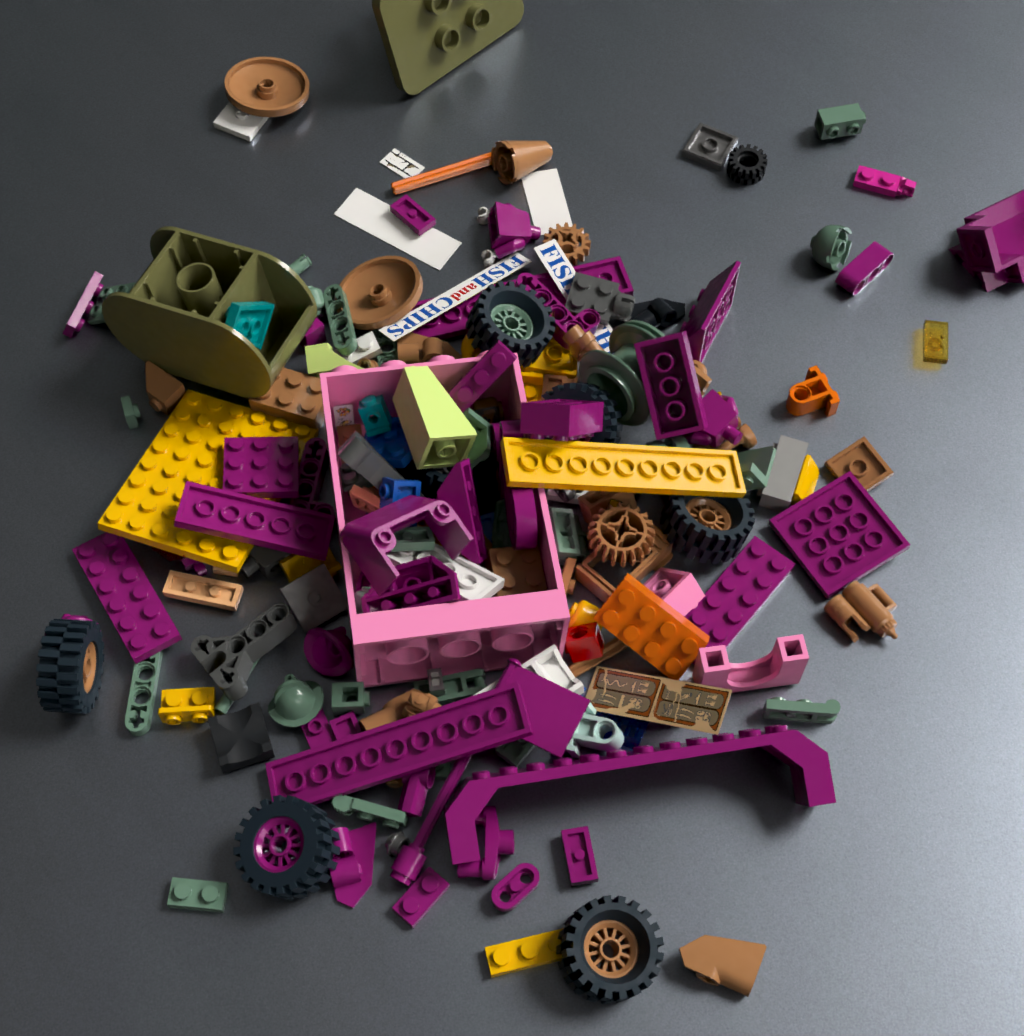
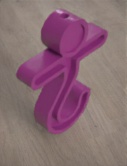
(518, 500)

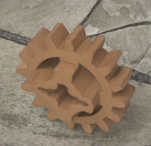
(568, 240)

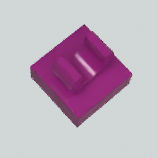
(198, 567)

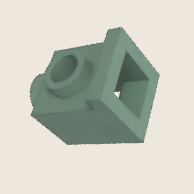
(346, 691)

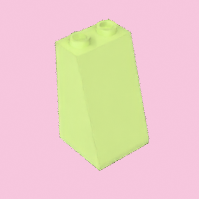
(431, 420)

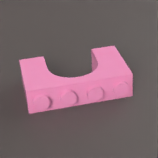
(778, 668)

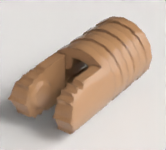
(843, 614)

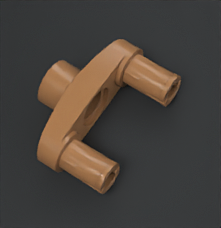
(580, 342)

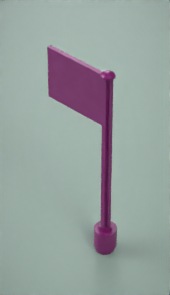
(553, 719)

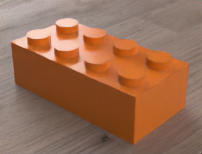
(651, 627)

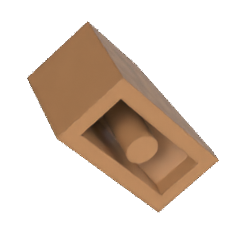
(162, 389)

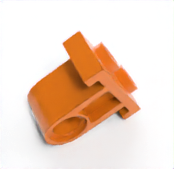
(813, 395)

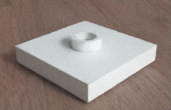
(239, 123)

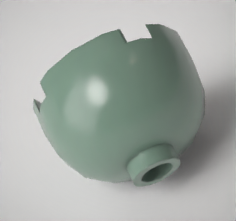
(831, 246)

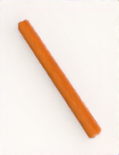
(441, 173)

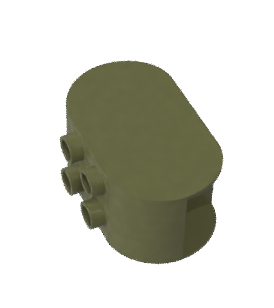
(181, 307)

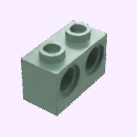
(564, 533)

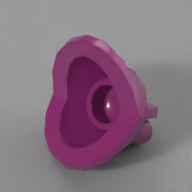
(329, 651)

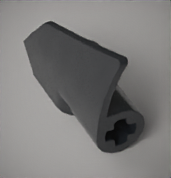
(658, 312)

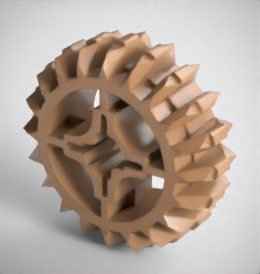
(633, 543)

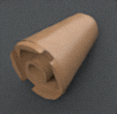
(519, 158)

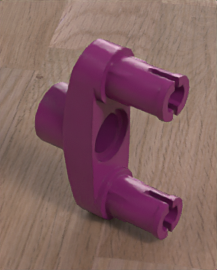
(497, 843)

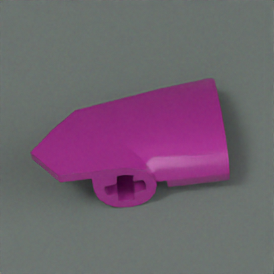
(355, 863)

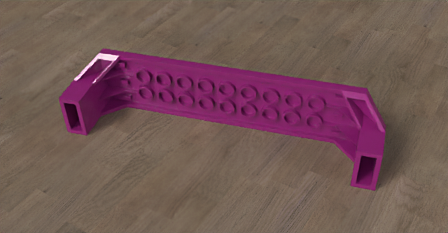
(807, 764)

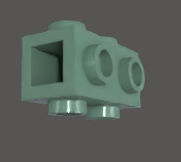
(839, 121)

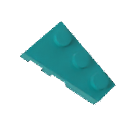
(250, 319)

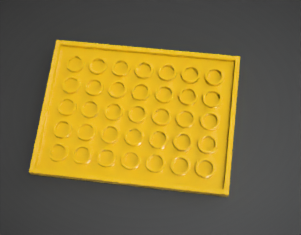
(192, 451)

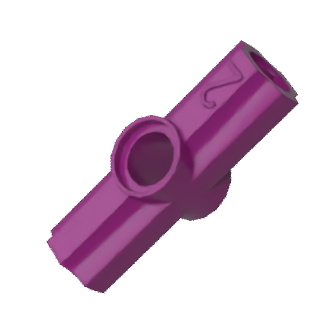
(415, 791)

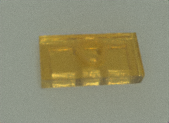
(935, 342)

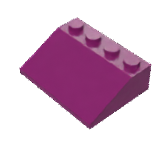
(710, 311)

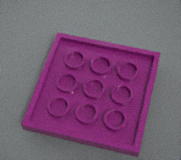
(839, 534)

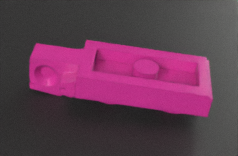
(883, 182)

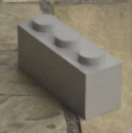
(784, 474)

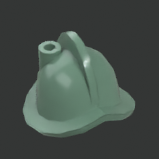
(296, 702)

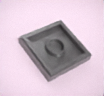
(709, 146)

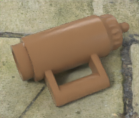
(873, 606)

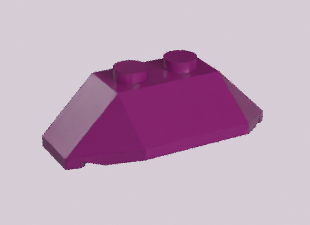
(460, 493)
(419, 584)

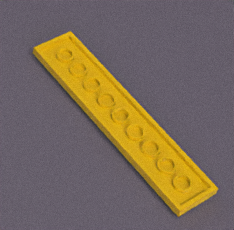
(621, 468)

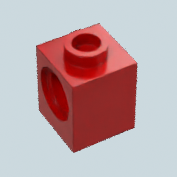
(584, 642)

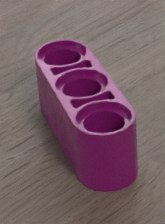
(864, 268)

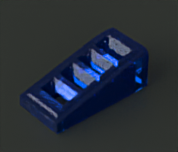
(631, 723)

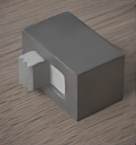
(435, 682)

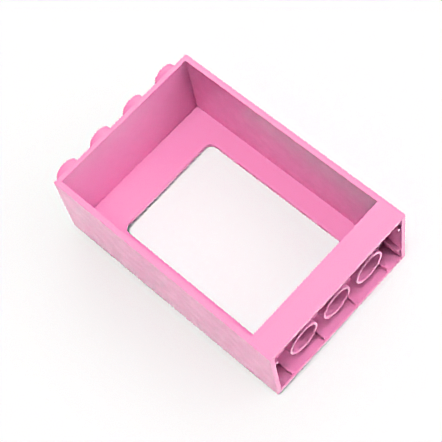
(453, 635)

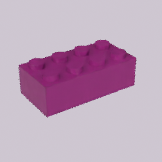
(671, 385)
(561, 419)

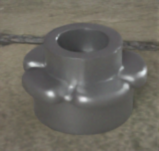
(395, 842)

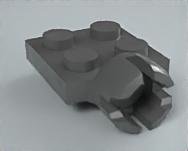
(601, 296)

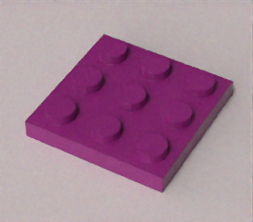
(262, 466)

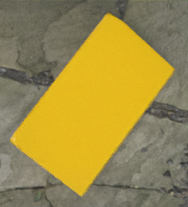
(806, 481)

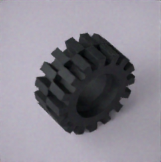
(748, 155)

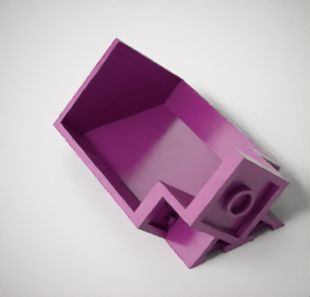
(994, 243)

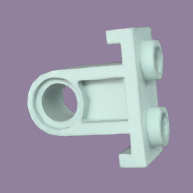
(591, 734)

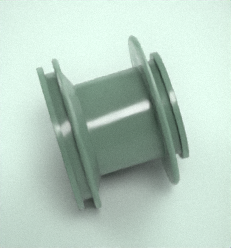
(620, 372)

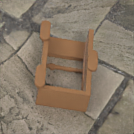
(602, 589)

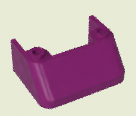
(372, 535)

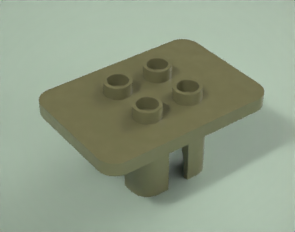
(438, 35)

